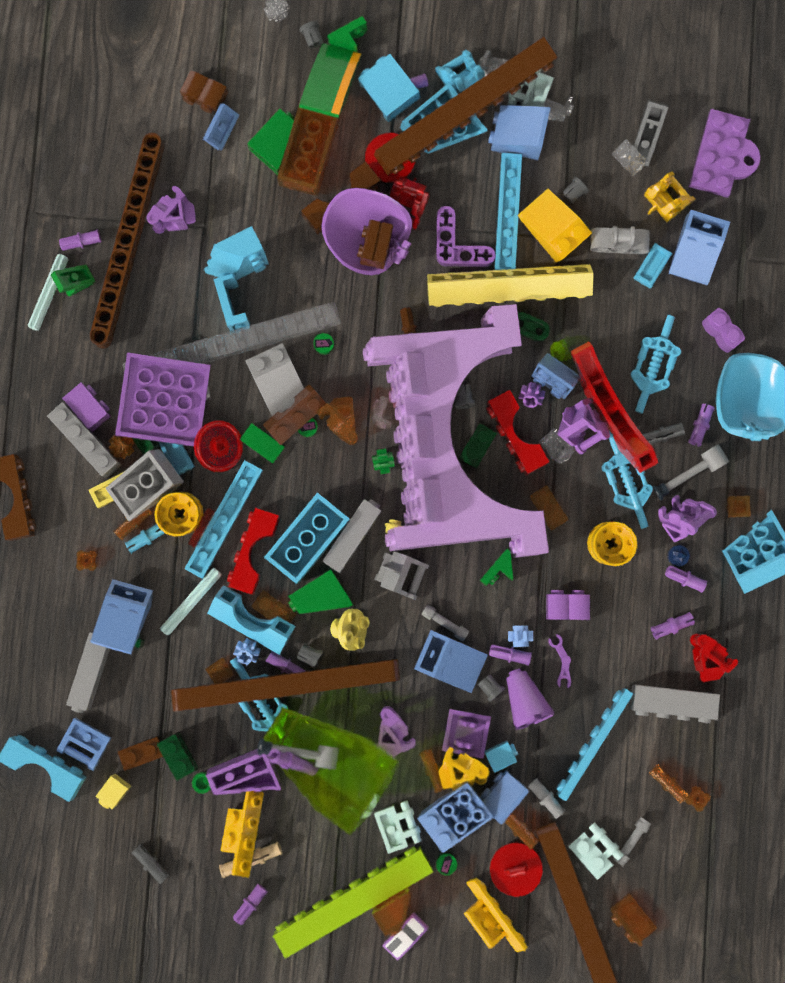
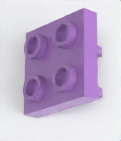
(466, 733)

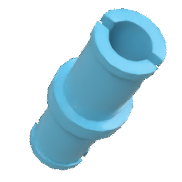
(144, 538)

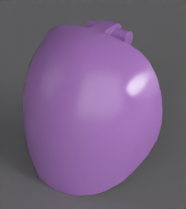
(345, 222)

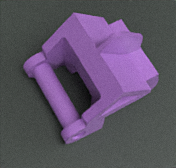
(172, 213)
(577, 420)
(685, 517)
(392, 732)

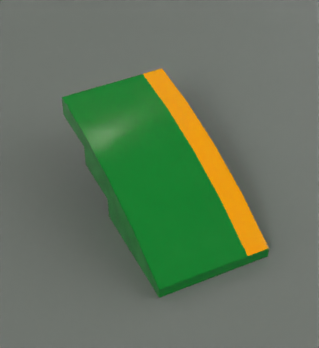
(330, 80)

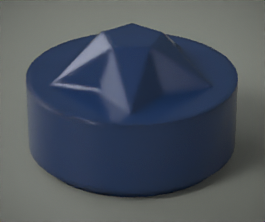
(678, 555)

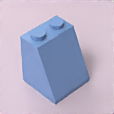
(519, 130)

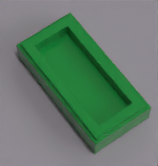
(262, 443)

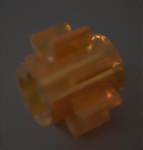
(121, 446)

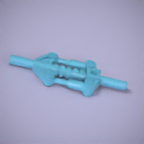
(661, 345)
(634, 500)
(258, 725)

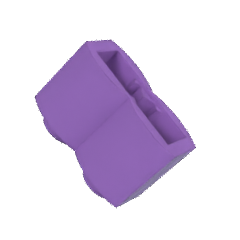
(720, 326)
(568, 606)

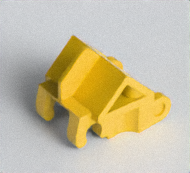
(663, 202)
(460, 771)

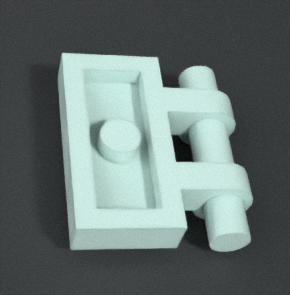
(536, 92)
(391, 828)
(590, 854)

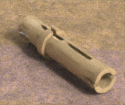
(259, 856)

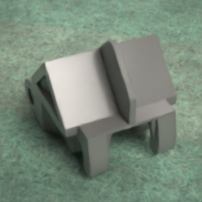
(394, 571)

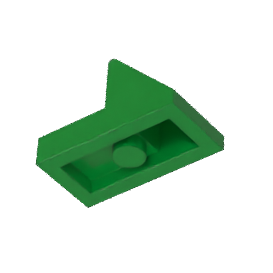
(344, 36)
(73, 279)
(503, 565)

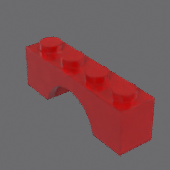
(529, 456)
(244, 576)

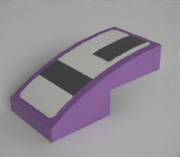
(404, 940)

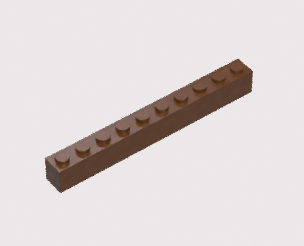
(465, 106)

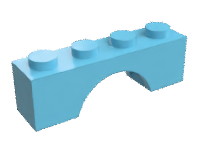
(229, 609)
(65, 780)

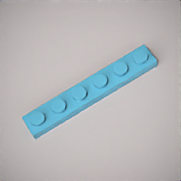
(507, 211)
(223, 519)
(589, 750)

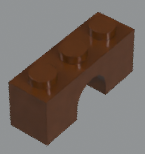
(305, 407)

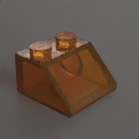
(392, 912)

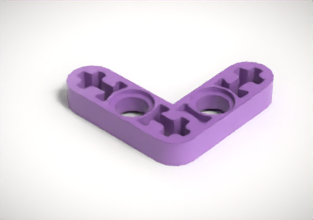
(455, 251)

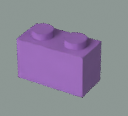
(87, 407)

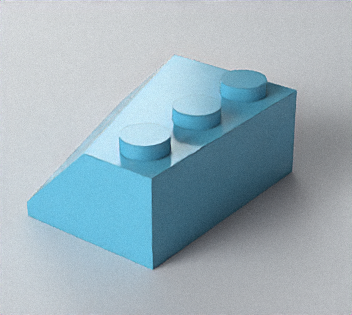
(437, 100)

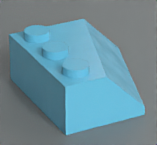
(237, 255)
(758, 554)

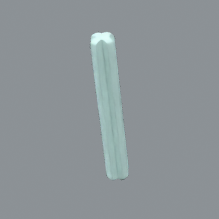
(46, 294)
(189, 603)

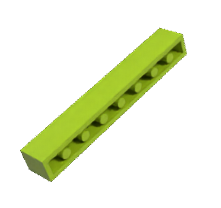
(353, 901)

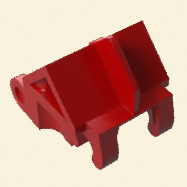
(411, 195)
(710, 658)

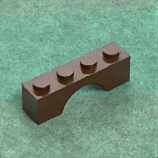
(361, 177)
(18, 522)

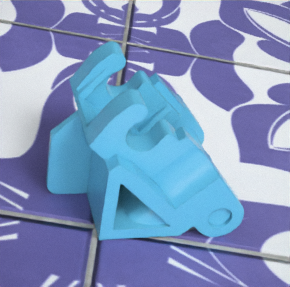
(464, 79)

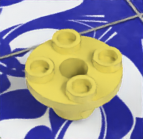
(351, 629)

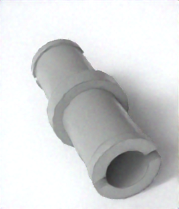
(546, 798)

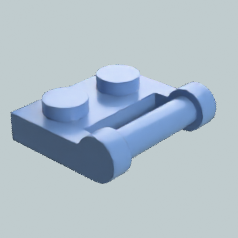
(86, 737)

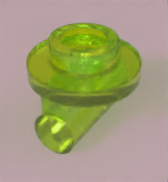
(560, 350)

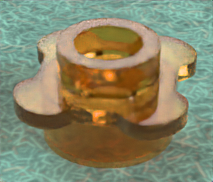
(81, 564)
(704, 798)

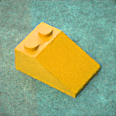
(554, 225)

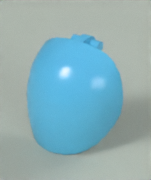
(751, 396)

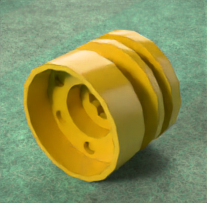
(167, 512)
(622, 538)

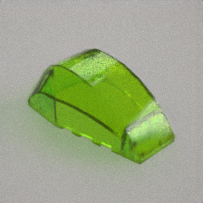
(361, 771)

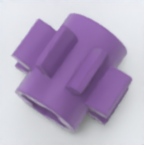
(531, 395)

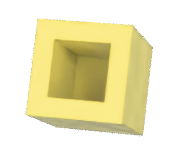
(113, 791)

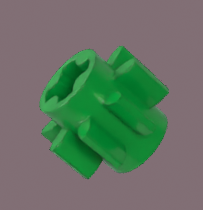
(383, 461)

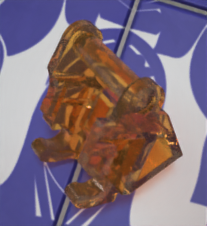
(341, 419)

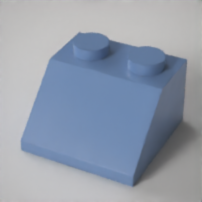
(503, 795)

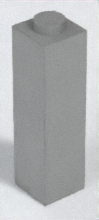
(352, 535)
(87, 676)

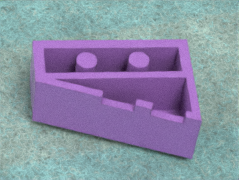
(244, 773)

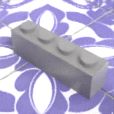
(84, 440)
(675, 702)

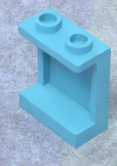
(389, 87)
(223, 284)

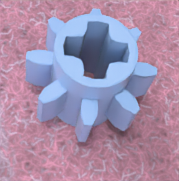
(520, 636)
(247, 651)

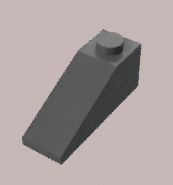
(650, 128)

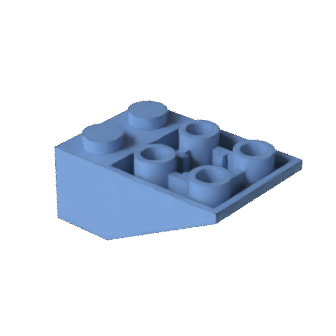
(699, 247)
(555, 376)
(122, 616)
(450, 661)
(454, 816)

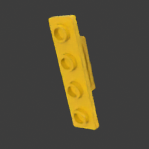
(241, 832)
(490, 920)

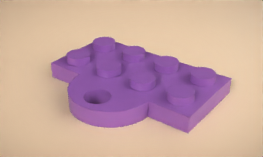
(723, 154)

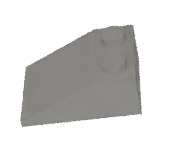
(275, 378)
(144, 484)

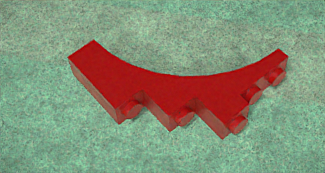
(598, 389)

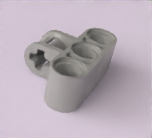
(620, 240)

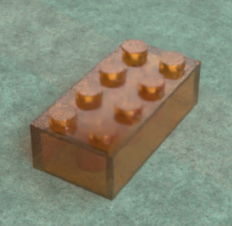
(308, 151)

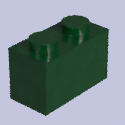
(177, 756)

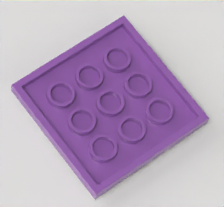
(162, 399)

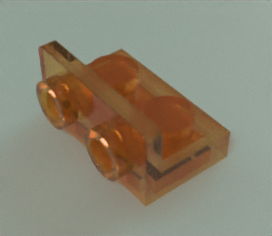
(633, 919)

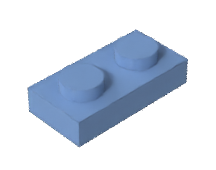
(221, 127)

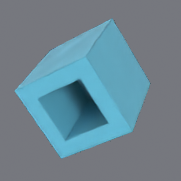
(501, 755)

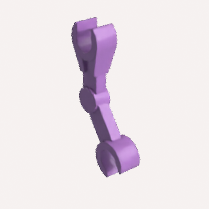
(565, 659)

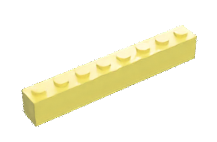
(510, 285)

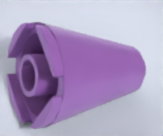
(526, 700)

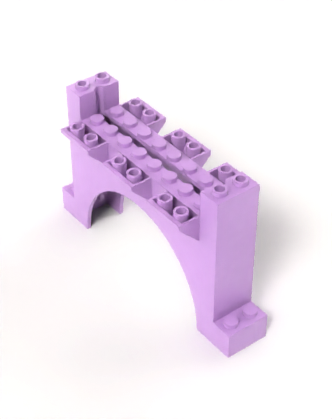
(439, 496)

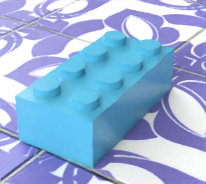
(307, 538)

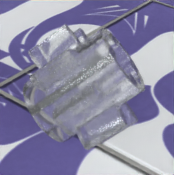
(276, 9)

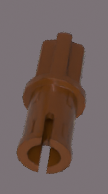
(407, 321)

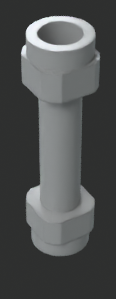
(460, 632)
(641, 826)

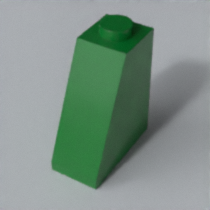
(271, 140)
(320, 595)

